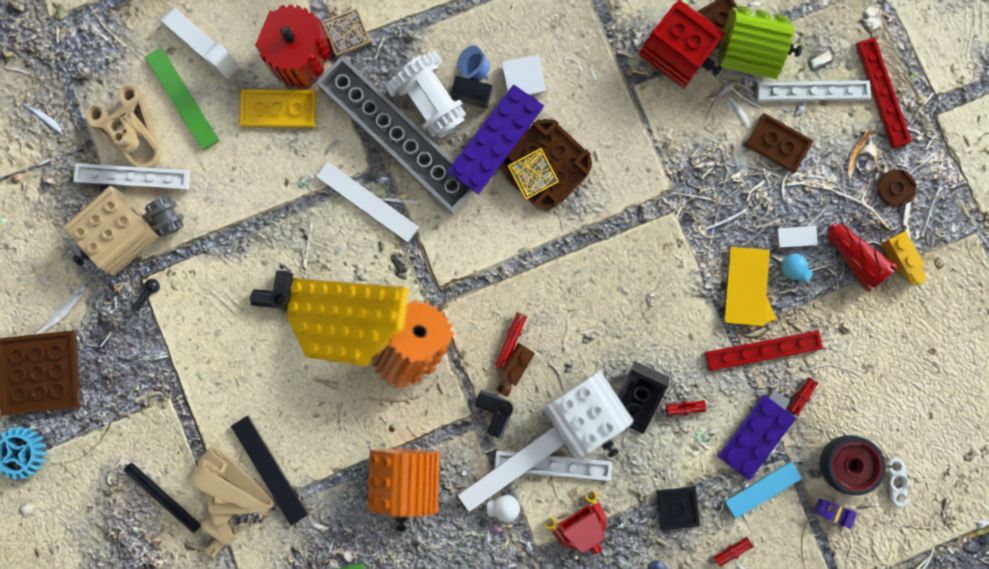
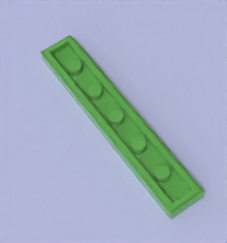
(182, 98)

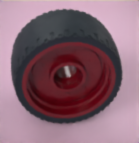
(867, 465)

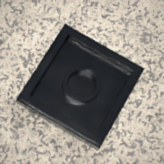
(678, 508)

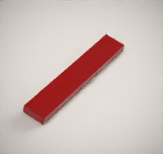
(883, 93)
(763, 350)

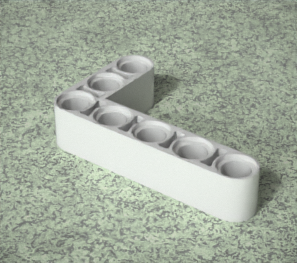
(211, 52)

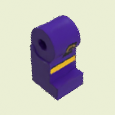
(835, 513)

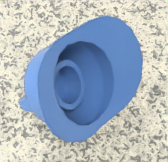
(473, 63)

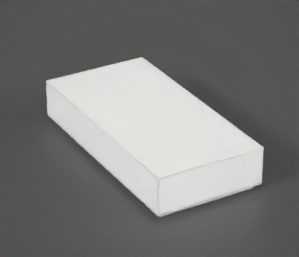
(797, 237)

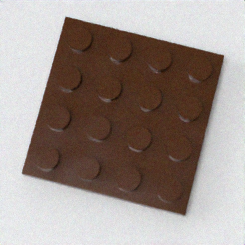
(39, 373)

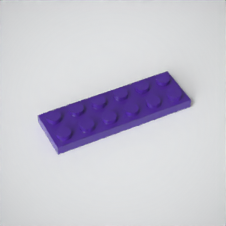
(495, 139)

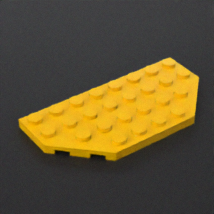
(345, 318)

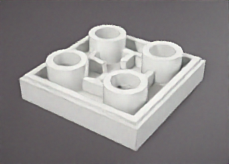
(525, 74)

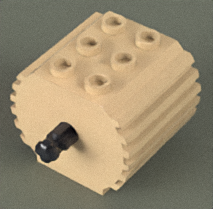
(111, 231)

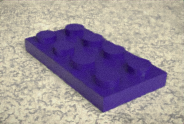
(756, 437)

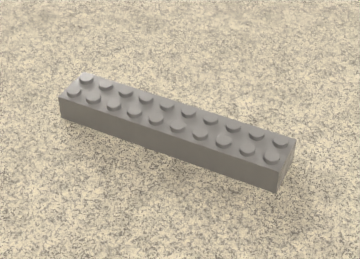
(394, 133)

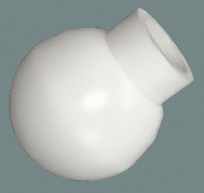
(504, 508)

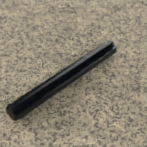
(162, 497)

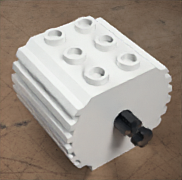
(588, 416)

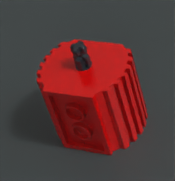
(682, 44)
(294, 46)

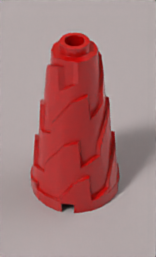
(865, 262)

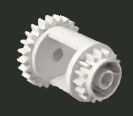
(428, 95)

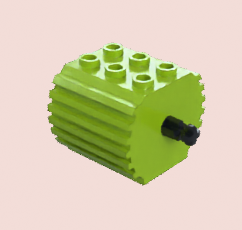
(756, 42)

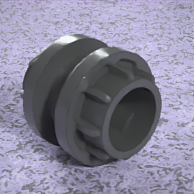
(164, 216)

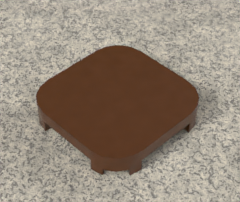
(566, 156)

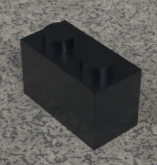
(472, 92)

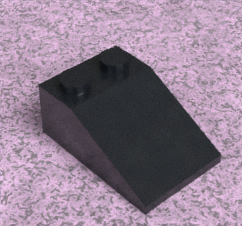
(642, 394)

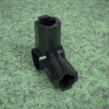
(269, 299)
(492, 404)

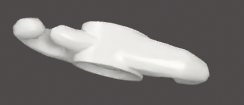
(901, 472)

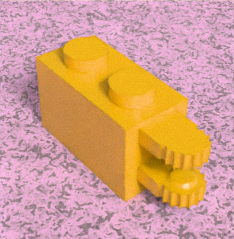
(904, 254)

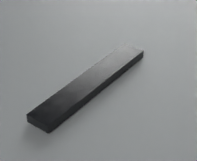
(269, 470)

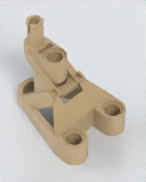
(126, 139)
(226, 497)

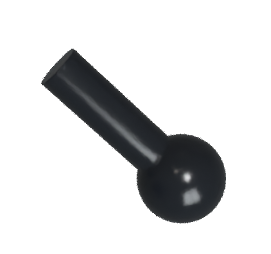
(151, 287)

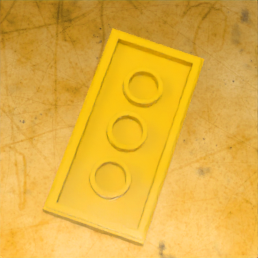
(277, 108)
(747, 286)

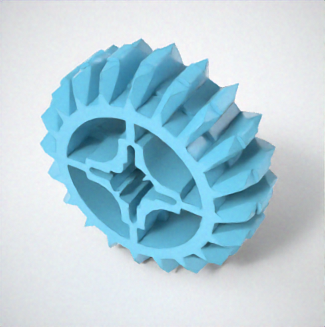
(29, 464)

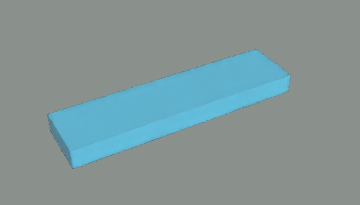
(762, 489)

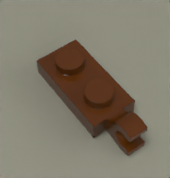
(514, 368)

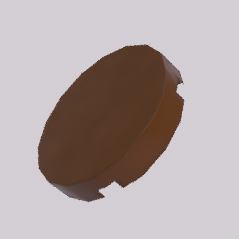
(896, 188)

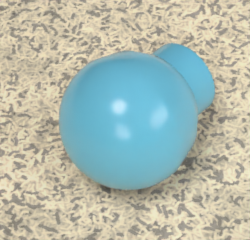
(796, 268)

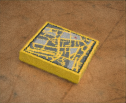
(533, 173)

